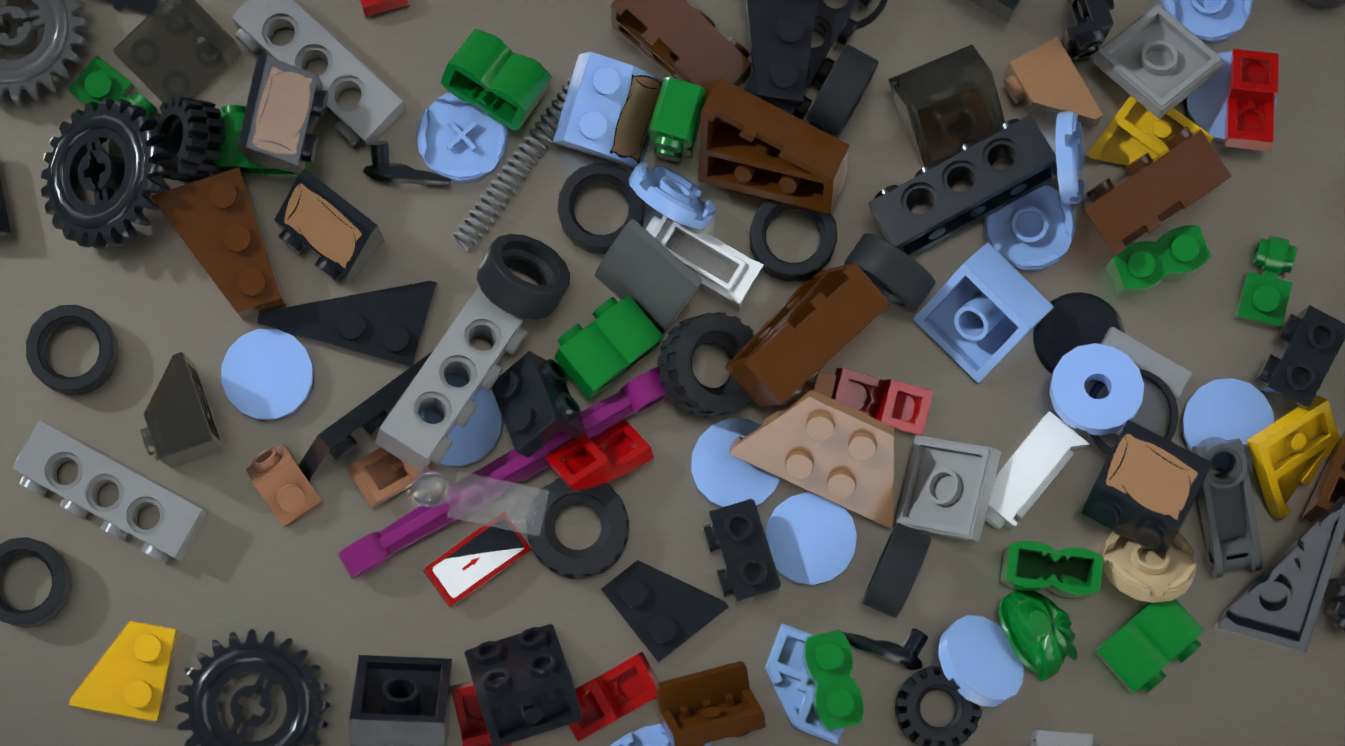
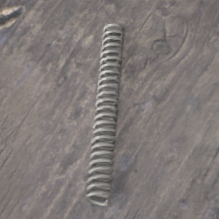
(490, 197)

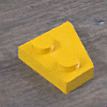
(1137, 132)
(1291, 452)
(131, 674)

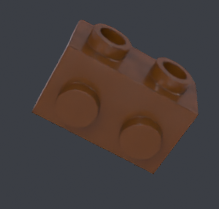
(708, 706)

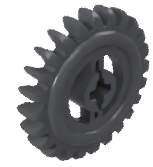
(49, 55)

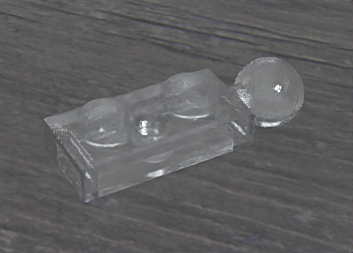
(484, 500)

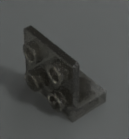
(177, 50)

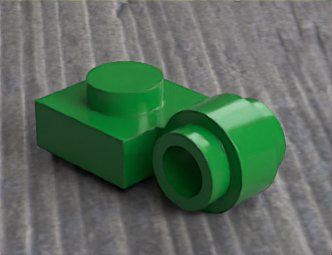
(103, 81)
(1264, 296)

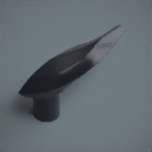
(386, 171)
(902, 656)

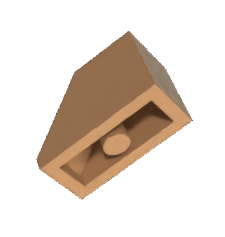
(1051, 84)

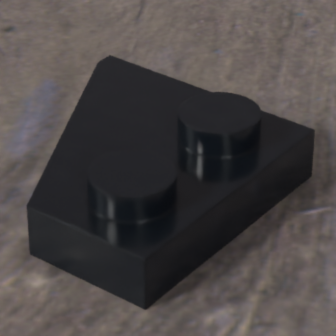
(661, 607)

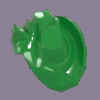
(1037, 632)

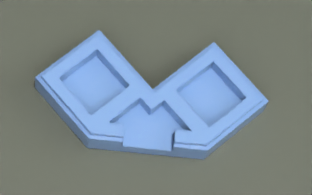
(793, 684)

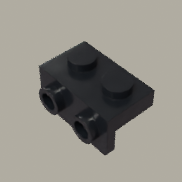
(1091, 28)
(1304, 358)
(536, 403)
(743, 551)

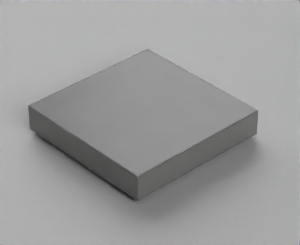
(1158, 61)
(1155, 407)
(947, 487)

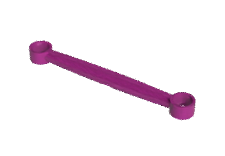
(511, 467)

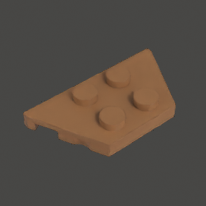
(828, 453)

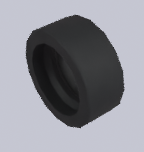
(842, 90)
(578, 181)
(781, 269)
(892, 272)
(512, 292)
(44, 328)
(896, 570)
(60, 582)

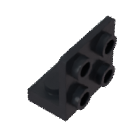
(523, 685)

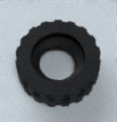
(677, 370)
(603, 552)

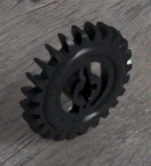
(118, 183)
(273, 664)

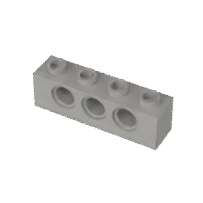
(378, 103)
(403, 430)
(51, 448)

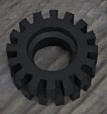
(191, 138)
(914, 725)

